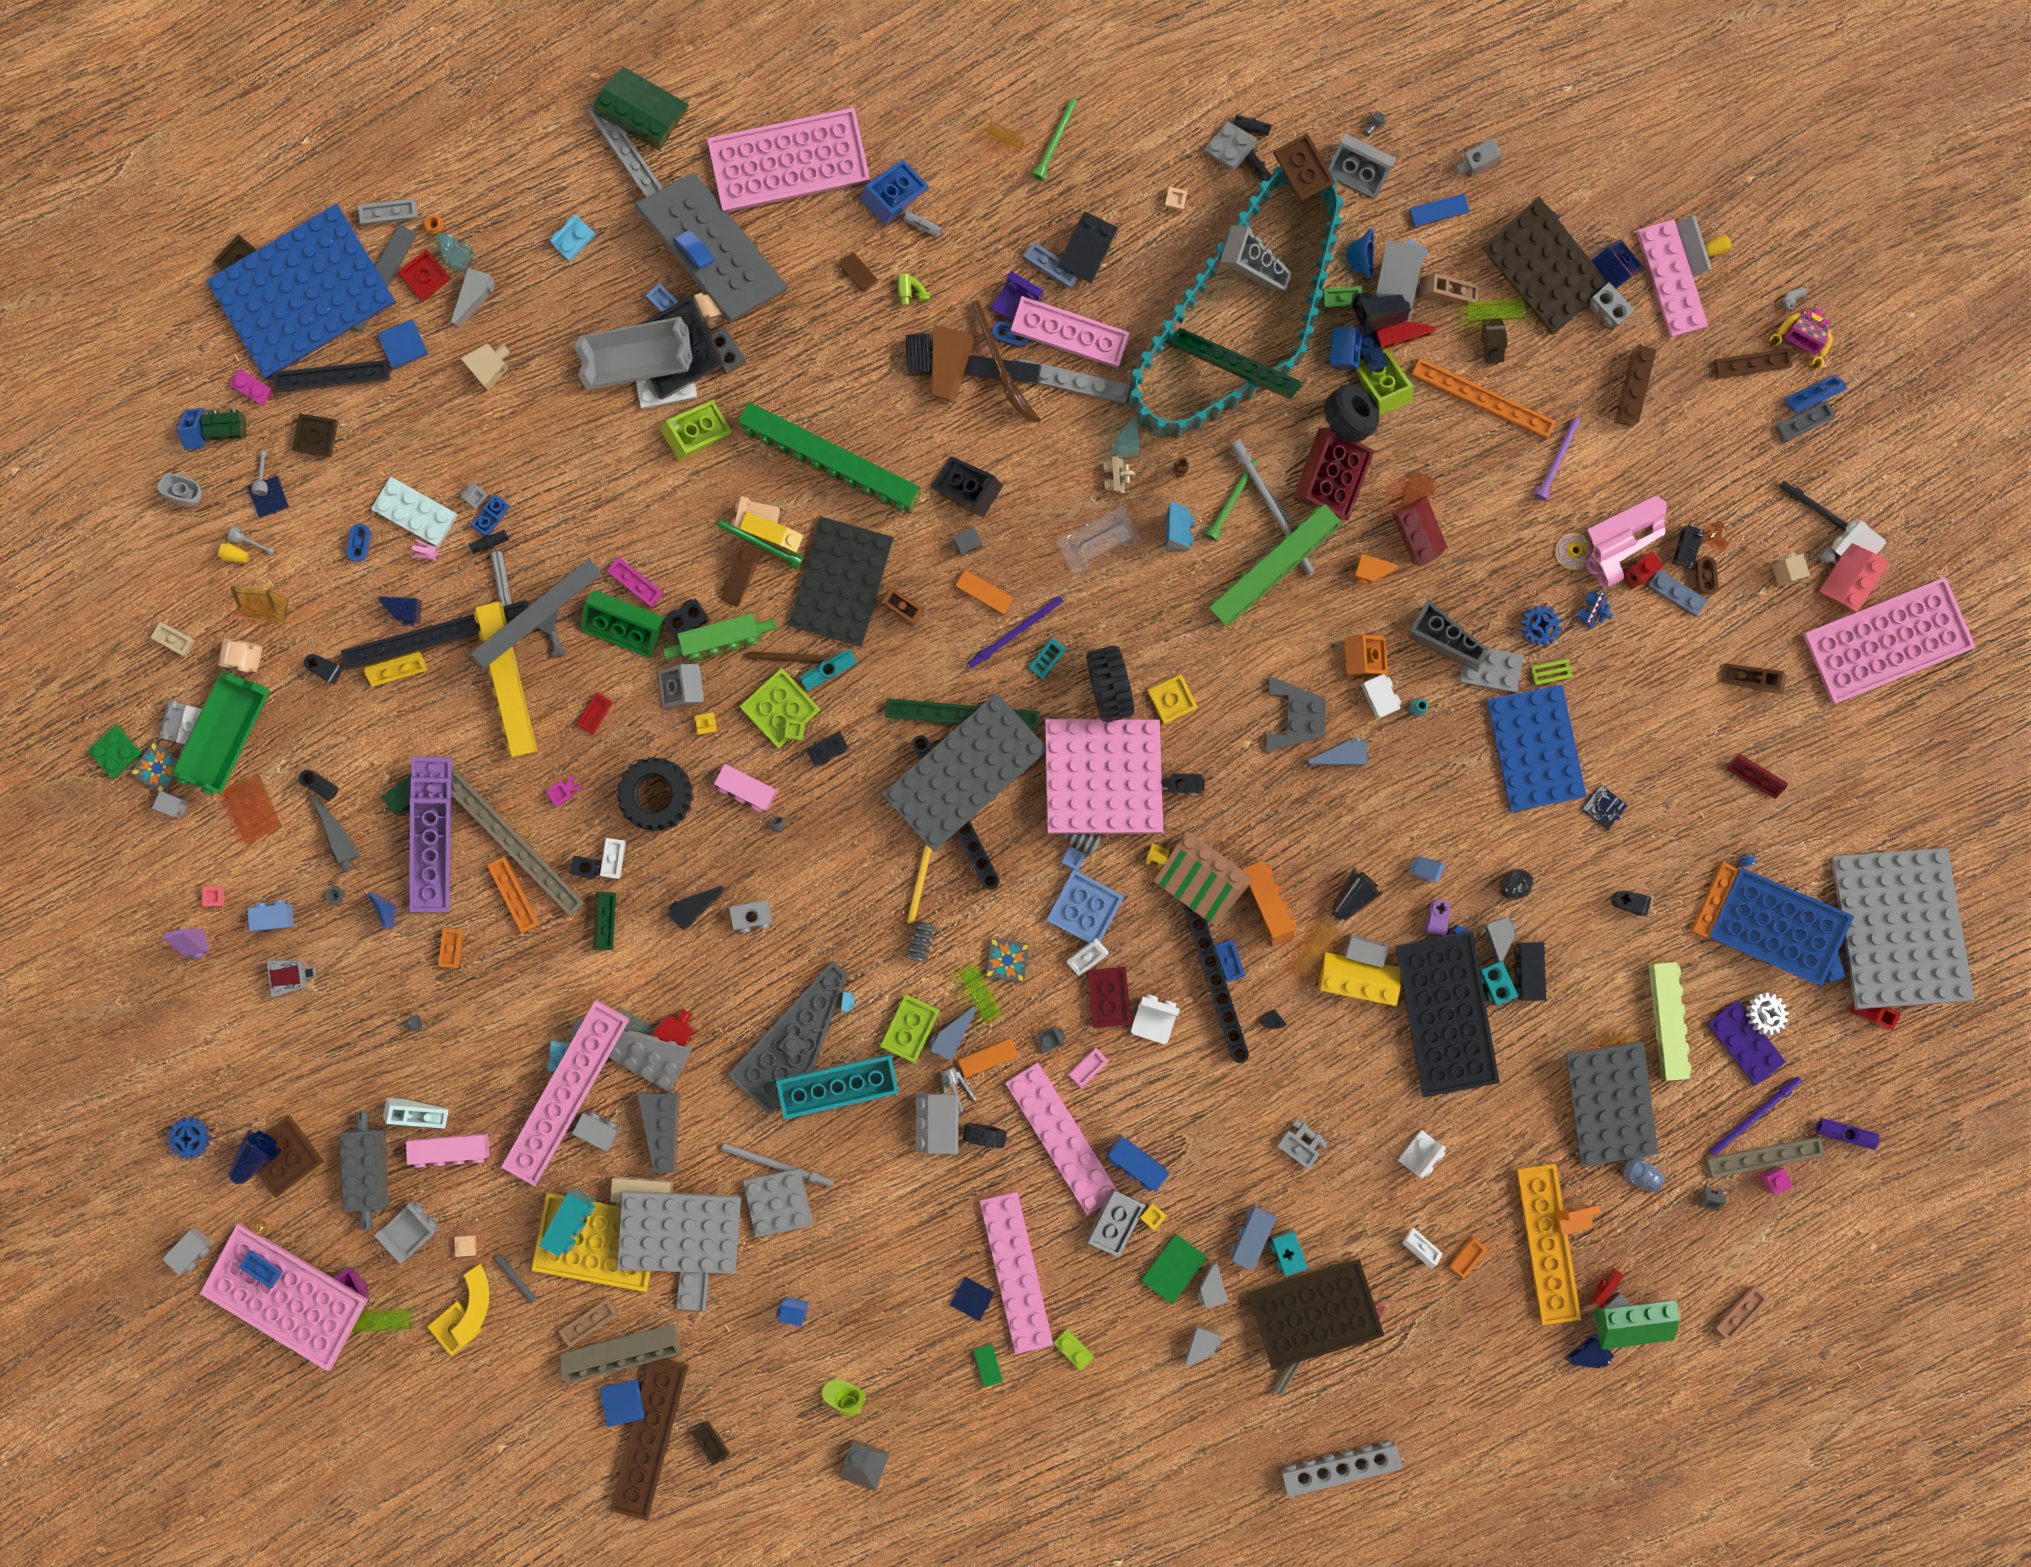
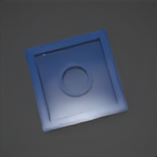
(403, 344)
(622, 1403)

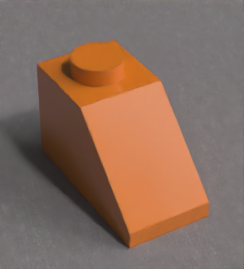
(1372, 569)

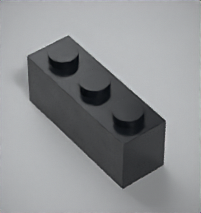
(1530, 971)

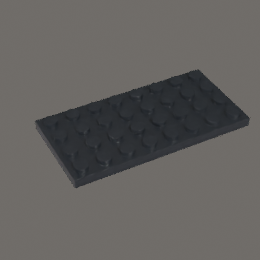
(1447, 1014)

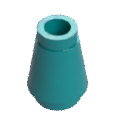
(1414, 708)

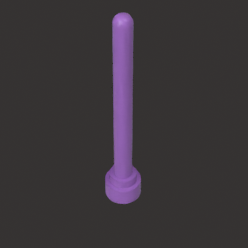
(1542, 492)

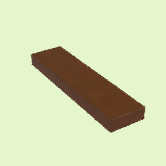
(1753, 363)

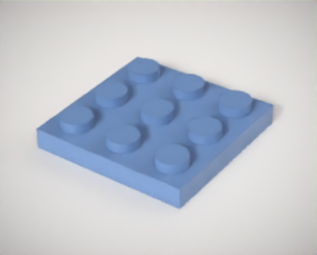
(1085, 907)

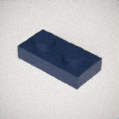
(1372, 353)

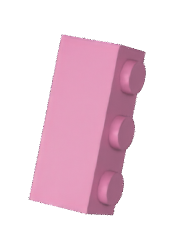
(745, 788)

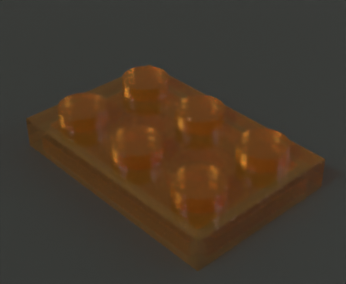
(252, 809)

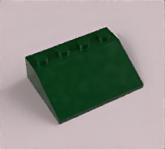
(639, 108)

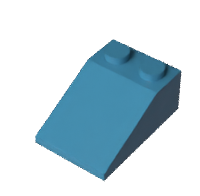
(1178, 528)

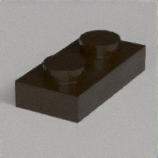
(710, 1442)

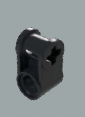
(325, 669)
(1634, 902)

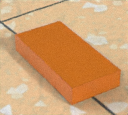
(1467, 1257)

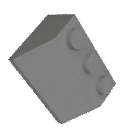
(1361, 166)
(937, 1123)

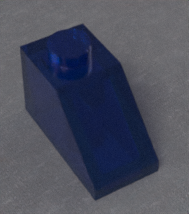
(403, 609)
(1590, 1354)

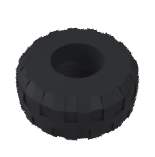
(1351, 413)

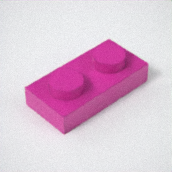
(251, 387)

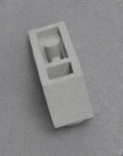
(473, 294)

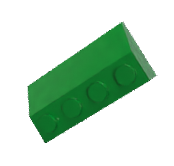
(621, 623)
(1637, 1324)

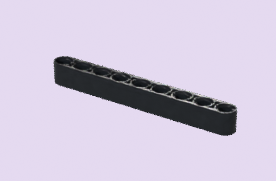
(970, 837)
(1214, 990)

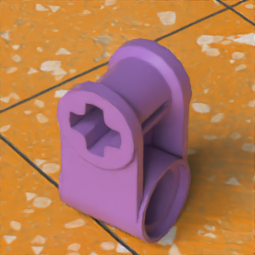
(1437, 921)

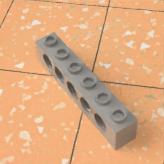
(1332, 1477)

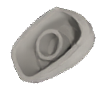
(180, 490)

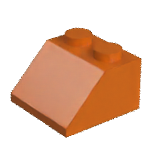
(1365, 655)

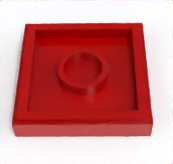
(424, 275)

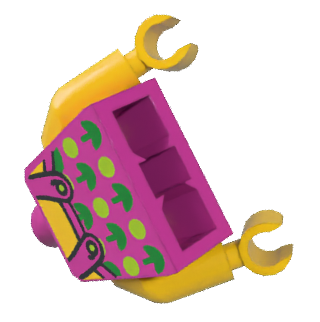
(1808, 332)

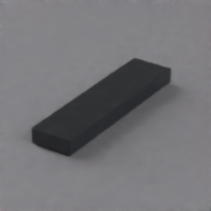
(1019, 371)

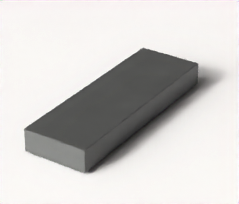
(1805, 421)

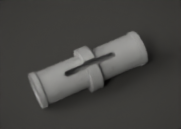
(922, 224)

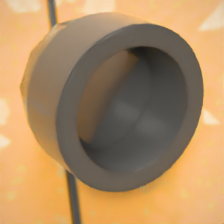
(777, 824)
(414, 1023)

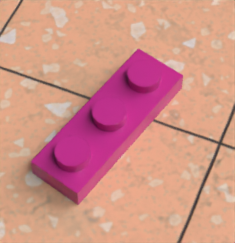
(635, 582)

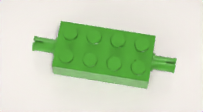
(720, 637)

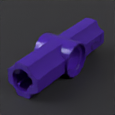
(1857, 1136)

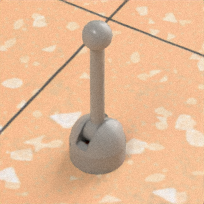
(260, 487)
(237, 535)
(1827, 555)

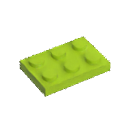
(910, 1028)

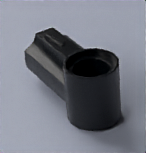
(319, 785)

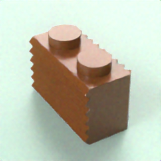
(903, 606)

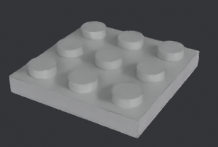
(778, 1202)

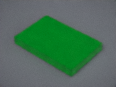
(1174, 1268)

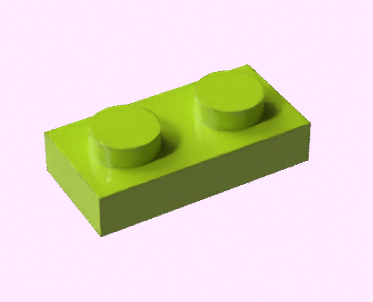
(1073, 1349)

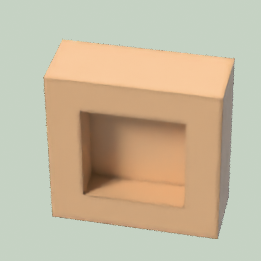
(1176, 199)
(465, 1245)

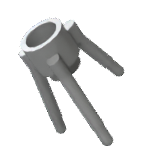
(950, 1077)

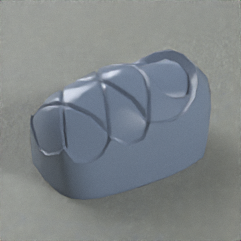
(1643, 1175)

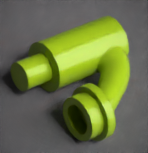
(904, 289)

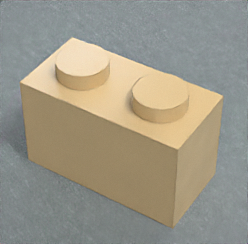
(1790, 569)

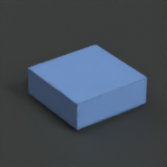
(1073, 858)

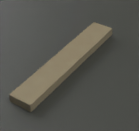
(1764, 1157)

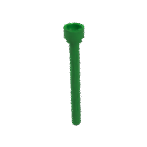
(792, 559)

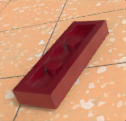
(1756, 776)

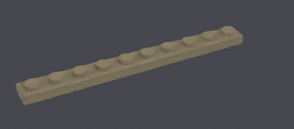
(515, 845)

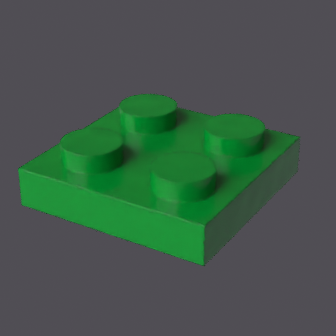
(115, 752)

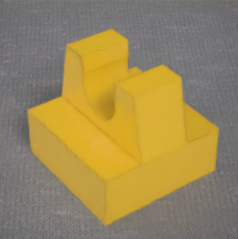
(705, 723)
(1157, 854)

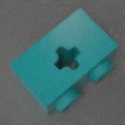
(1289, 1241)

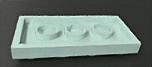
(414, 511)

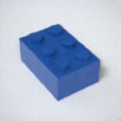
(1137, 1164)

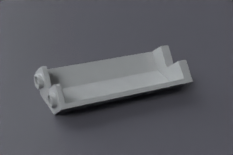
(634, 353)

